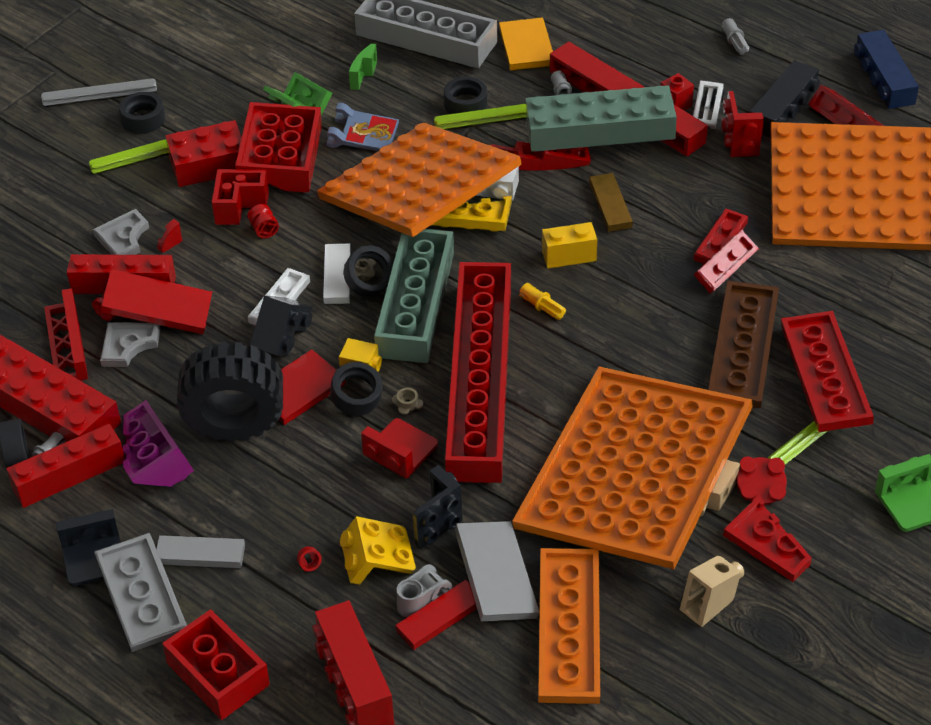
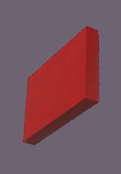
(305, 384)

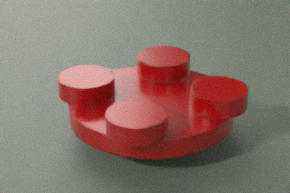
(762, 478)

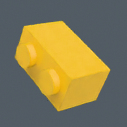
(569, 245)

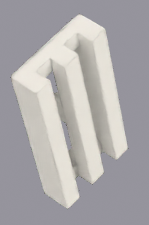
(711, 85)

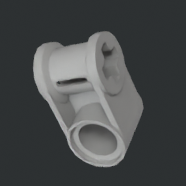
(420, 590)

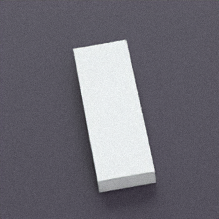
(288, 285)
(335, 287)

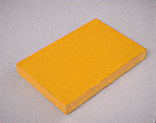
(526, 43)

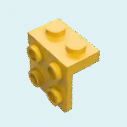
(375, 544)

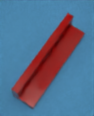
(839, 109)
(71, 341)

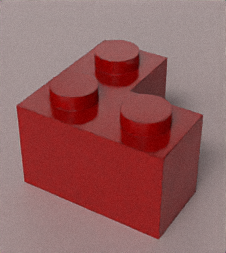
(238, 190)

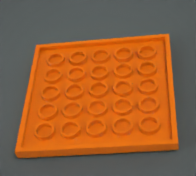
(418, 178)

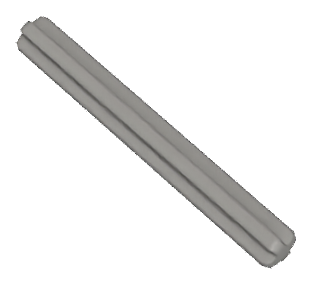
(98, 92)

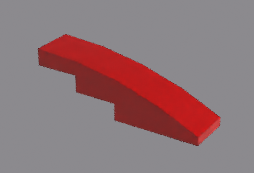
(548, 159)

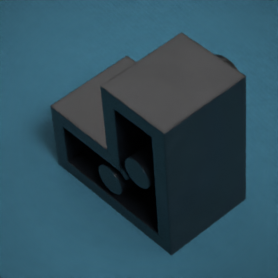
(278, 322)

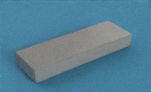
(201, 551)

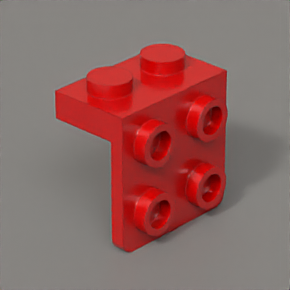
(741, 129)
(398, 446)

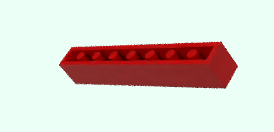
(594, 75)

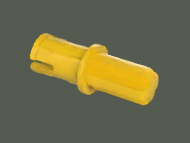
(542, 301)

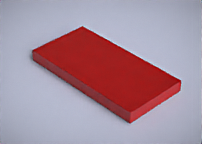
(156, 301)

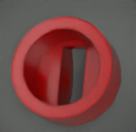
(314, 555)

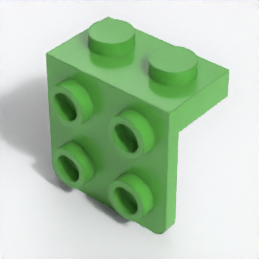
(301, 93)
(907, 492)

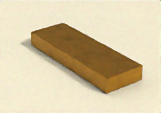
(610, 202)

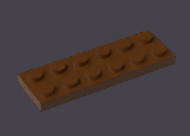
(744, 341)

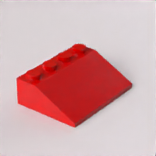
(282, 142)

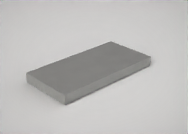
(496, 571)
(140, 591)

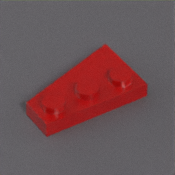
(764, 538)

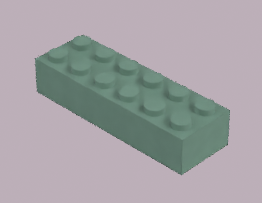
(600, 118)
(415, 296)

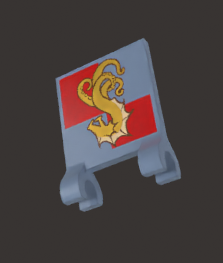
(361, 129)

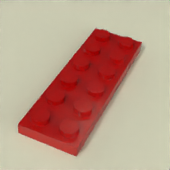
(826, 371)

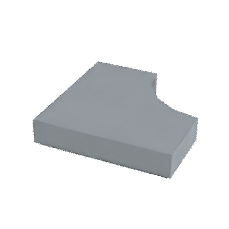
(122, 233)
(127, 340)

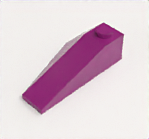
(150, 450)

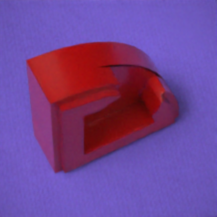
(171, 236)

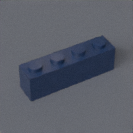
(886, 69)

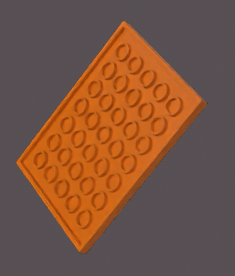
(851, 186)
(634, 467)

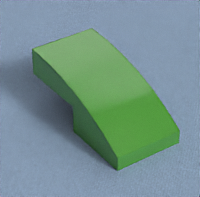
(363, 66)

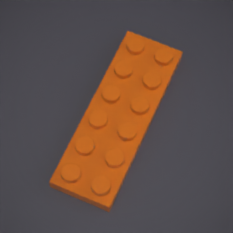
(569, 626)

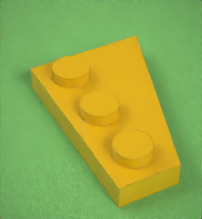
(480, 215)

